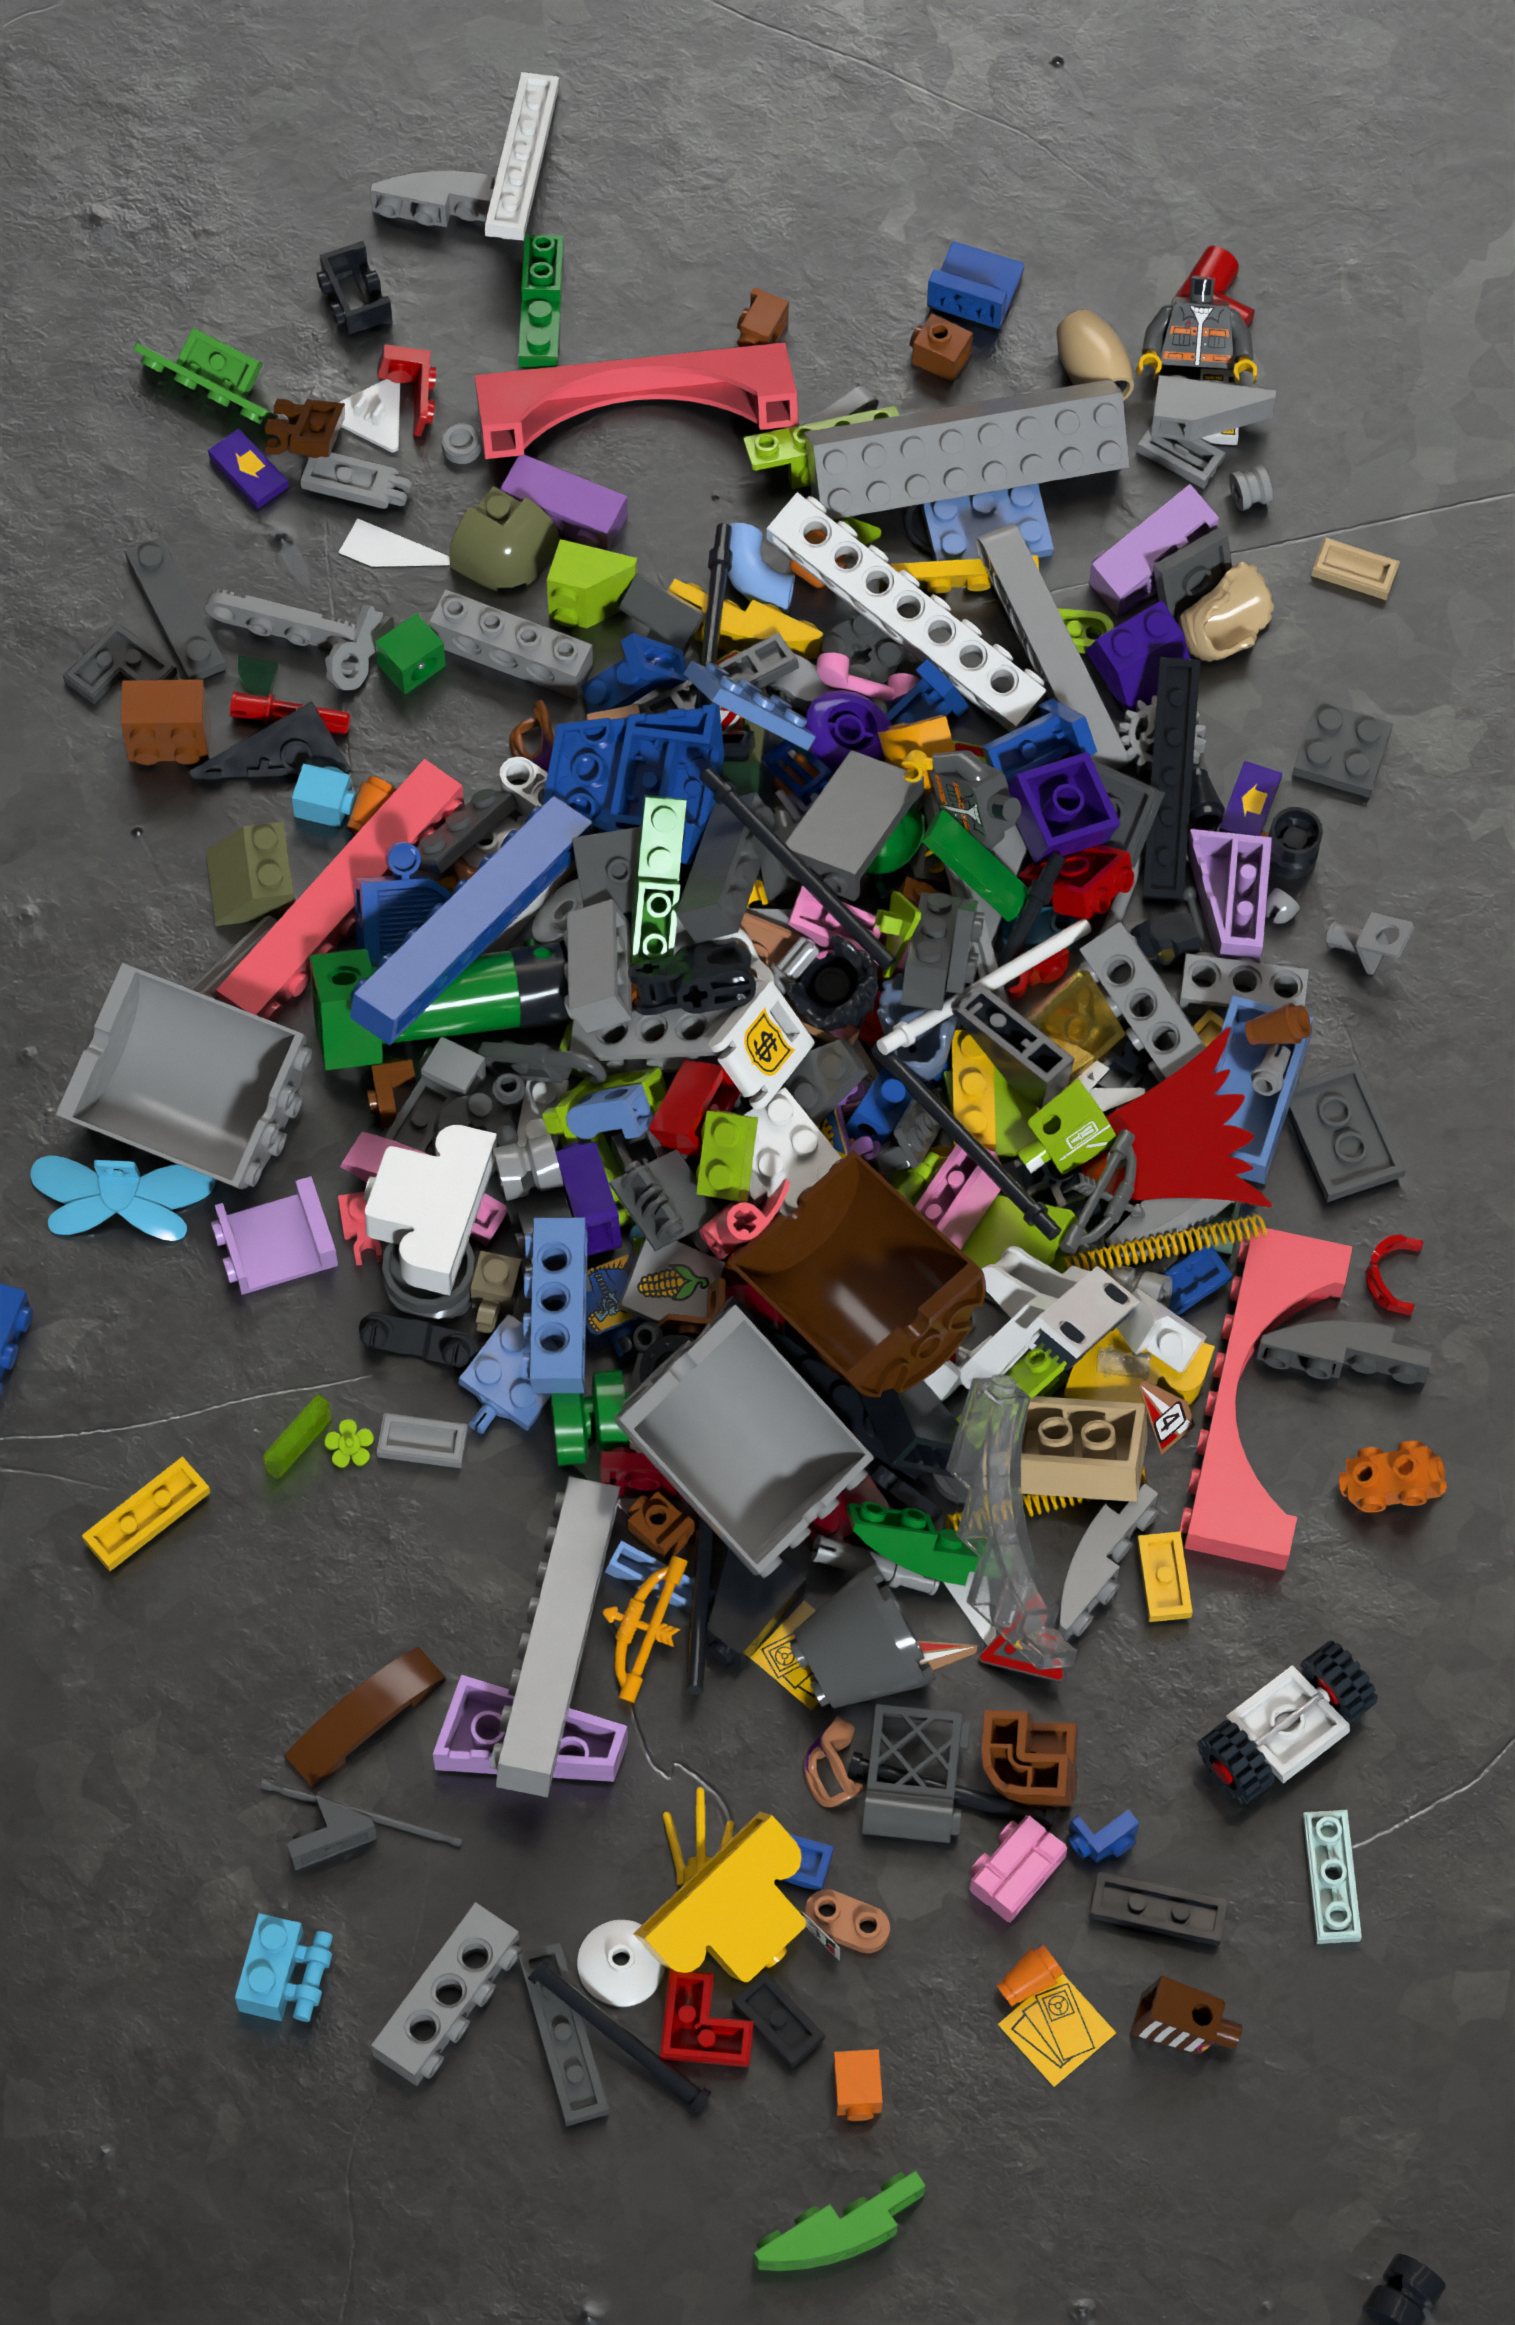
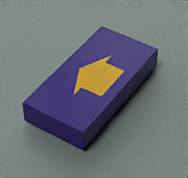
(248, 468)
(1251, 800)

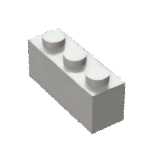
(598, 966)

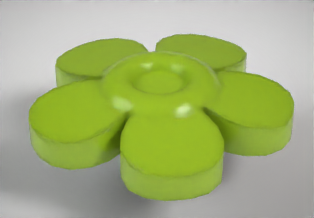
(349, 1444)

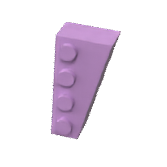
(588, 1749)

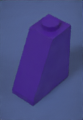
(590, 1195)

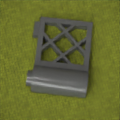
(908, 1809)

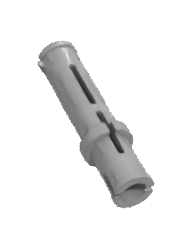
(857, 1559)

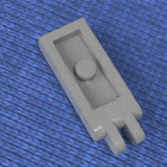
(355, 480)

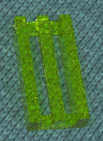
(297, 1437)

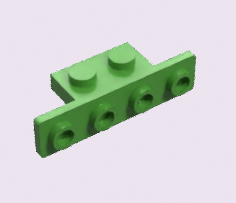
(216, 367)

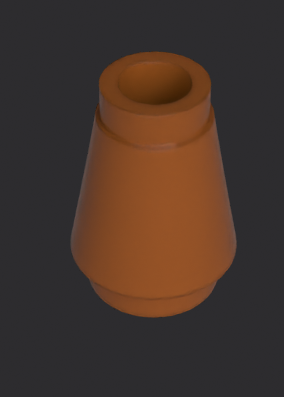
(1281, 1026)

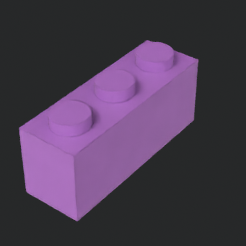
(575, 505)

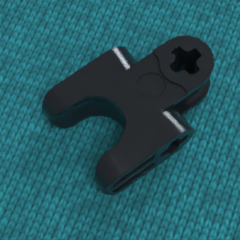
(696, 979)

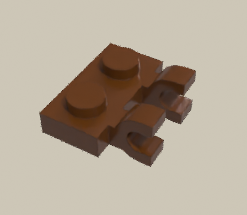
(309, 427)

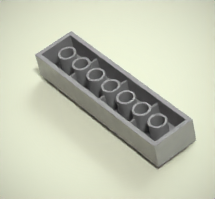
(968, 449)

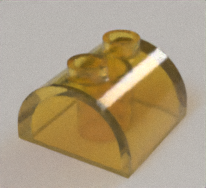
(1078, 1020)

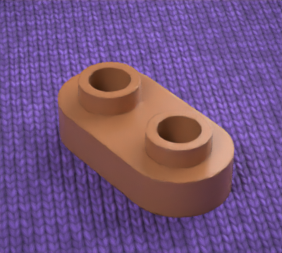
(845, 1923)

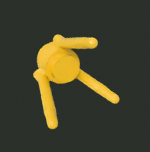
(683, 1872)

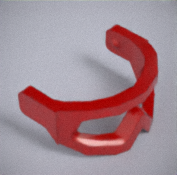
(1373, 1278)

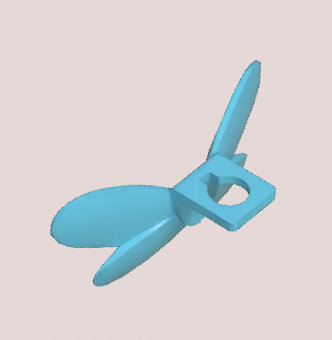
(97, 1196)

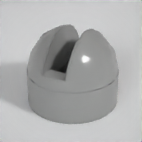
(1282, 905)

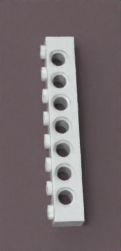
(808, 514)

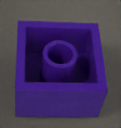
(1063, 808)

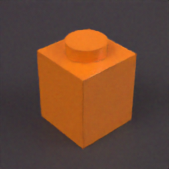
(857, 2084)

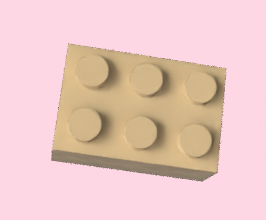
(1083, 1448)

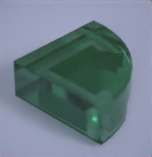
(257, 675)

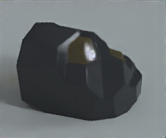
(1168, 938)

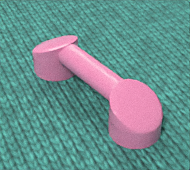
(834, 671)

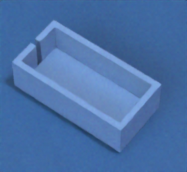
(1258, 1113)

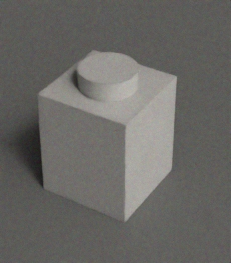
(453, 1067)

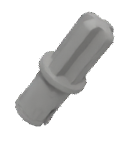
(794, 963)

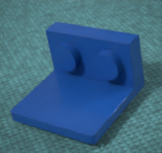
(974, 284)

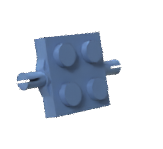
(498, 1378)

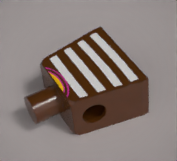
(1183, 2018)

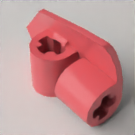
(740, 1223)

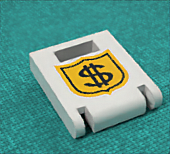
(760, 1050)

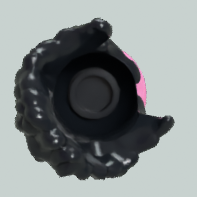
(836, 987)

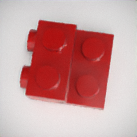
(1087, 880)

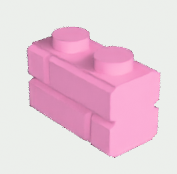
(1017, 1867)

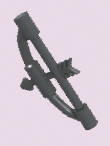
(1118, 1203)

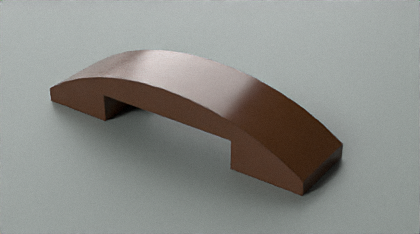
(362, 1714)

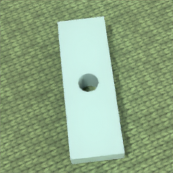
(1332, 1900)

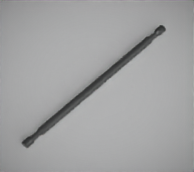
(385, 1820)

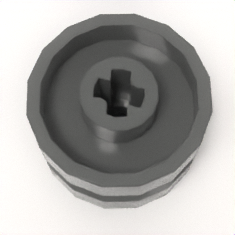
(426, 1304)

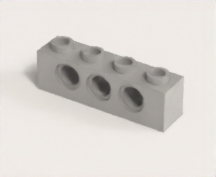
(512, 644)
(1118, 948)
(638, 1050)
(477, 1932)

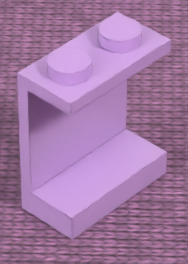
(276, 1240)

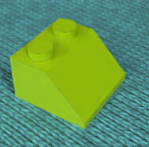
(587, 584)

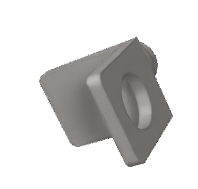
(1371, 940)

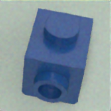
(1113, 1838)

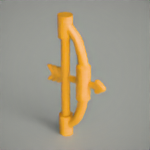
(631, 1620)

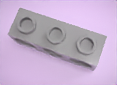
(1228, 973)

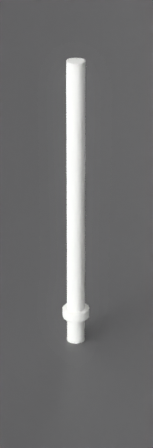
(905, 1033)

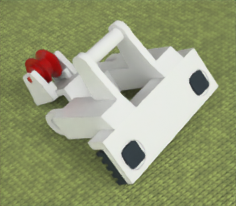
(1045, 1307)

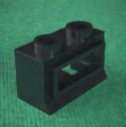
(344, 263)

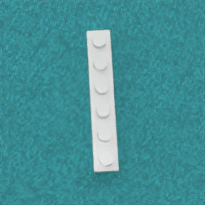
(522, 156)

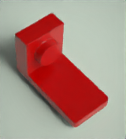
(411, 366)

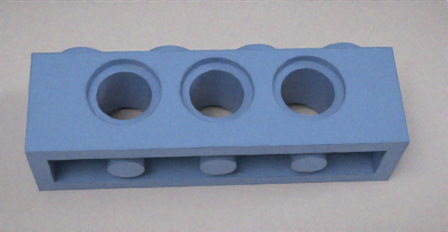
(564, 1369)

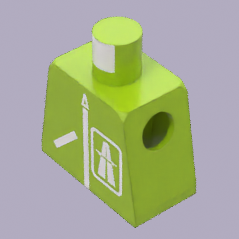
(1067, 1131)

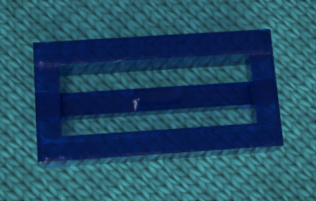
(813, 785)

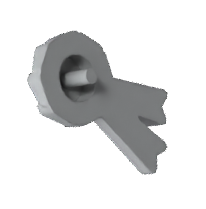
(349, 660)

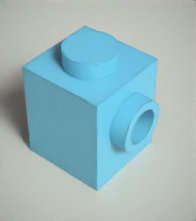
(323, 795)

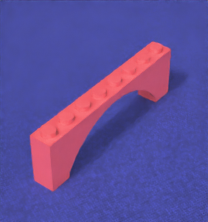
(743, 380)
(1231, 1507)

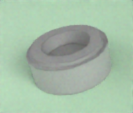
(461, 443)

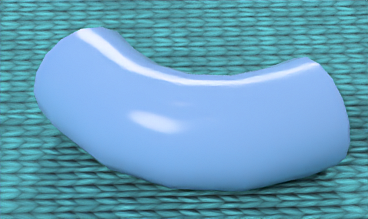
(752, 575)

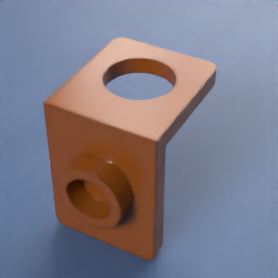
(693, 1325)

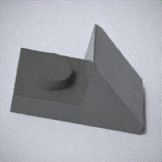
(342, 1832)

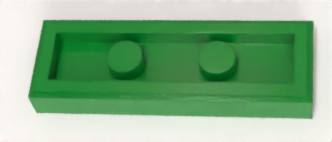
(975, 865)

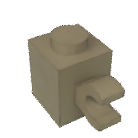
(495, 1288)

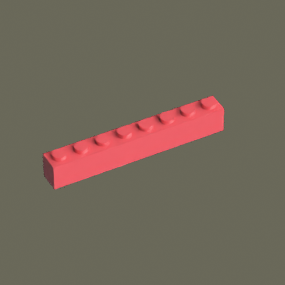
(327, 907)

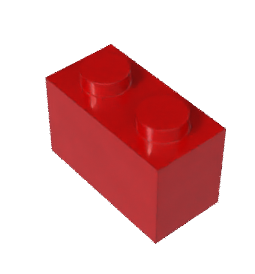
(683, 1111)

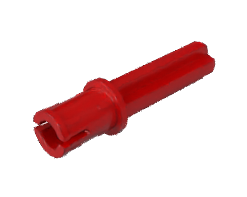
(270, 710)

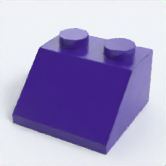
(1132, 652)

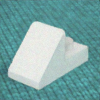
(1161, 1333)

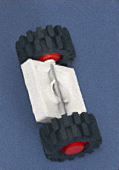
(1288, 1722)

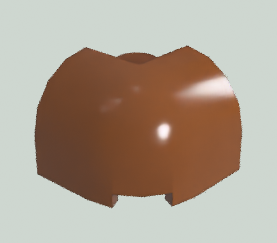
(1029, 1758)

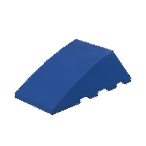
(612, 763)

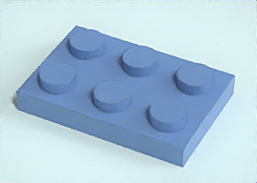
(958, 521)
(746, 701)

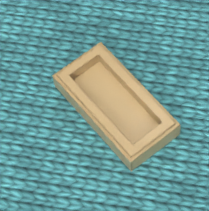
(1355, 568)

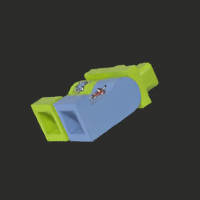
(621, 1102)

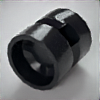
(1295, 842)
(1406, 2293)

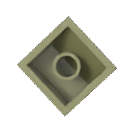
(250, 875)

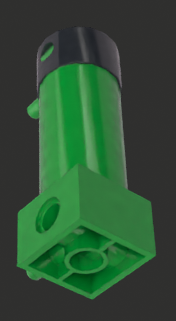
(493, 993)

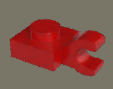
(1046, 971)

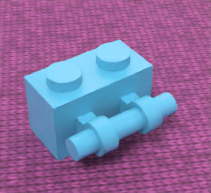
(271, 1968)

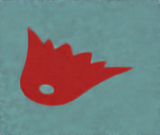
(1183, 1137)

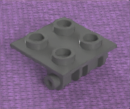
(663, 1199)

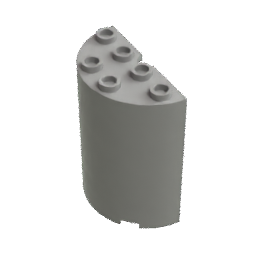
(188, 1078)
(744, 1440)

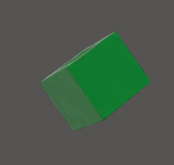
(410, 653)

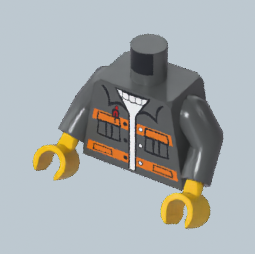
(1198, 334)
(968, 792)

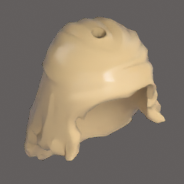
(1228, 615)

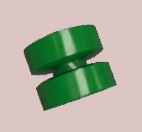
(589, 1417)

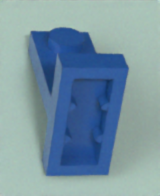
(639, 673)
(928, 698)
(1041, 741)

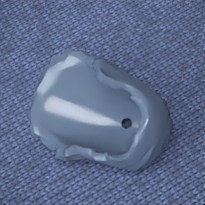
(931, 1046)

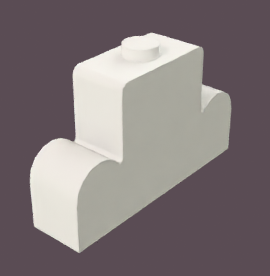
(431, 1203)

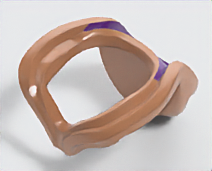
(833, 1738)

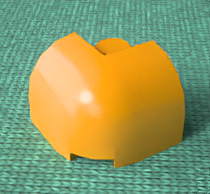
(926, 735)

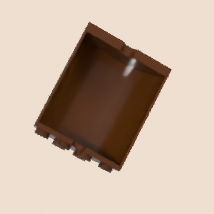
(865, 1279)

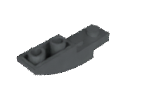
(1327, 1345)

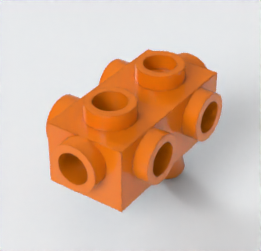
(1396, 1477)

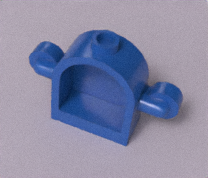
(394, 904)

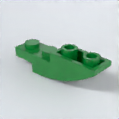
(541, 301)
(912, 1541)

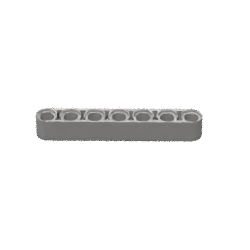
(1046, 636)

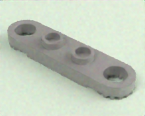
(273, 618)

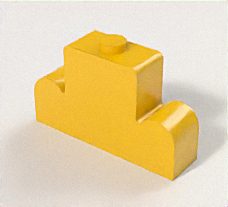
(1089, 1385)
(731, 1906)

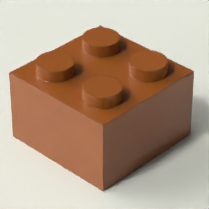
(165, 721)

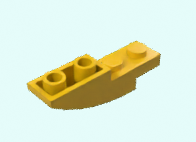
(759, 621)

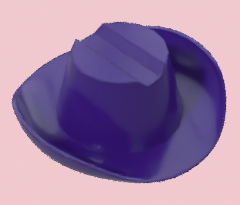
(845, 723)

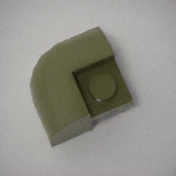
(503, 542)

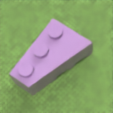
(1126, 572)
(1232, 889)

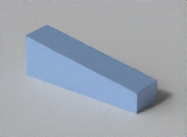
(635, 1567)

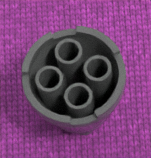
(860, 1645)

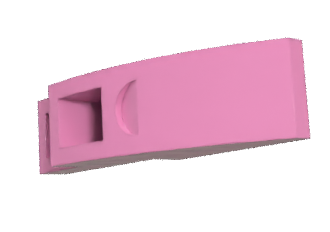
(365, 1160)

